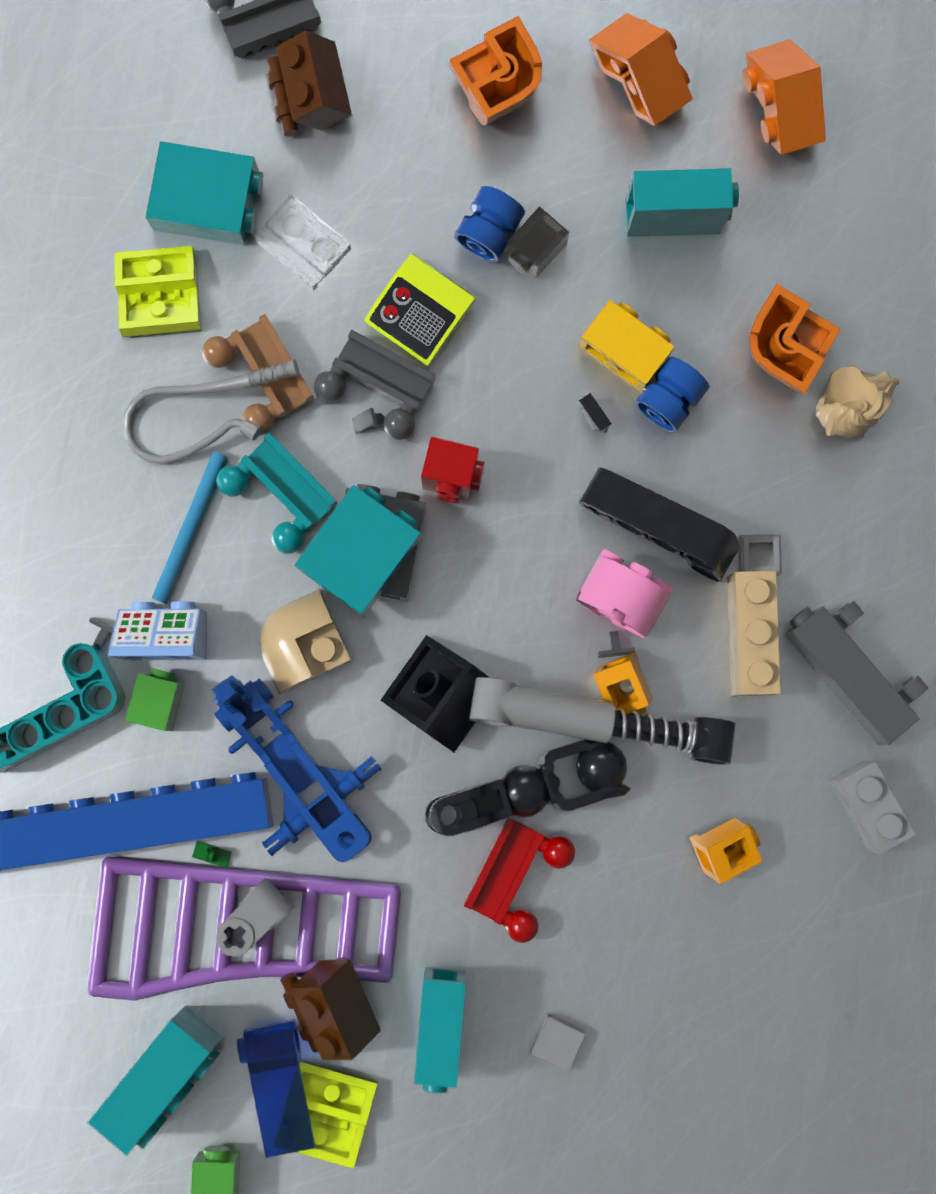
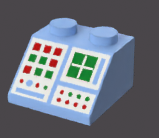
(160, 633)

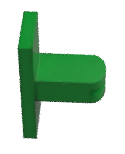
(211, 854)

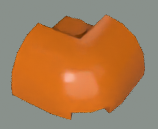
(499, 71)
(790, 339)

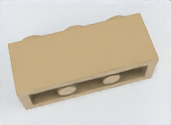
(753, 633)

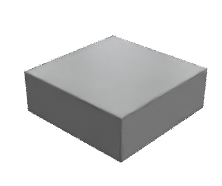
(760, 553)
(557, 1043)

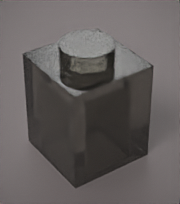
(536, 243)

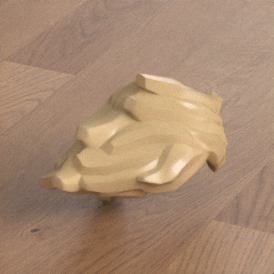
(854, 401)

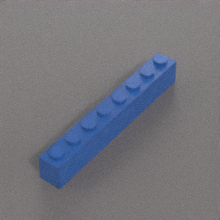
(133, 822)

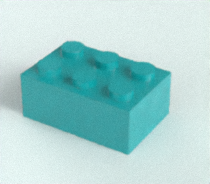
(157, 1082)

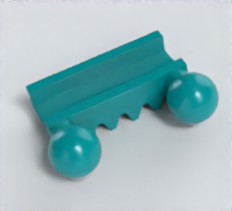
(287, 482)

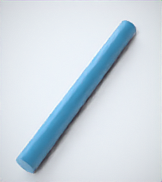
(189, 528)

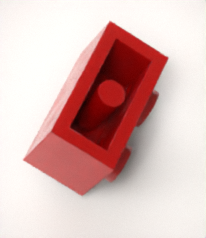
(451, 470)

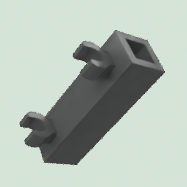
(852, 674)

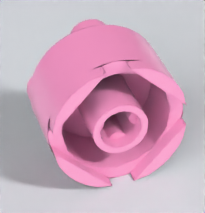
(624, 594)

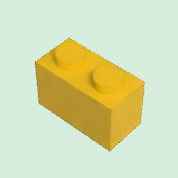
(626, 344)

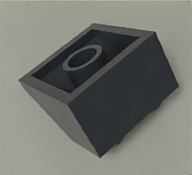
(435, 693)

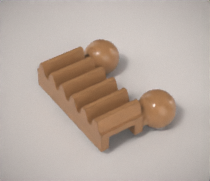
(260, 349)

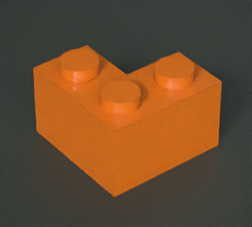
(645, 65)
(791, 95)

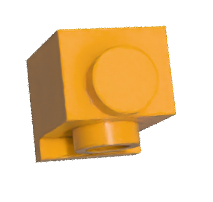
(608, 681)
(737, 857)

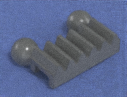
(263, 22)
(383, 372)

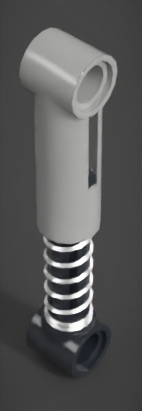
(506, 705)

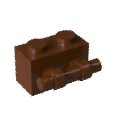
(307, 83)
(331, 1009)

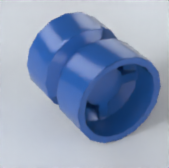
(492, 219)
(675, 390)

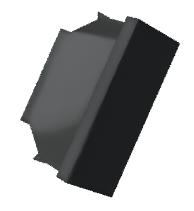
(594, 414)

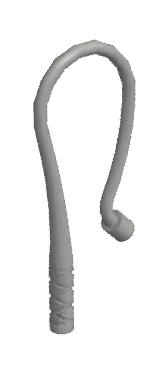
(243, 381)

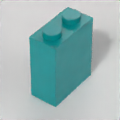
(204, 193)
(680, 202)
(359, 549)
(440, 1029)

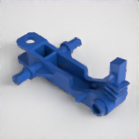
(294, 771)

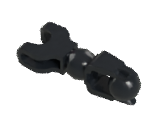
(529, 789)

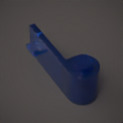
(277, 1086)

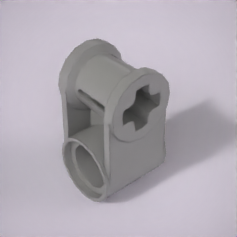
(256, 914)

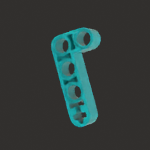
(80, 700)

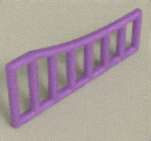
(222, 969)

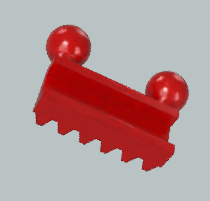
(505, 871)

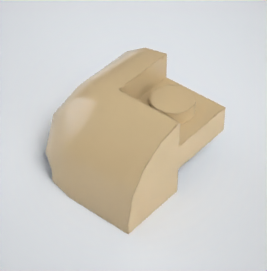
(301, 642)

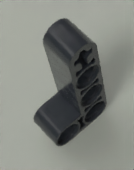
(698, 539)

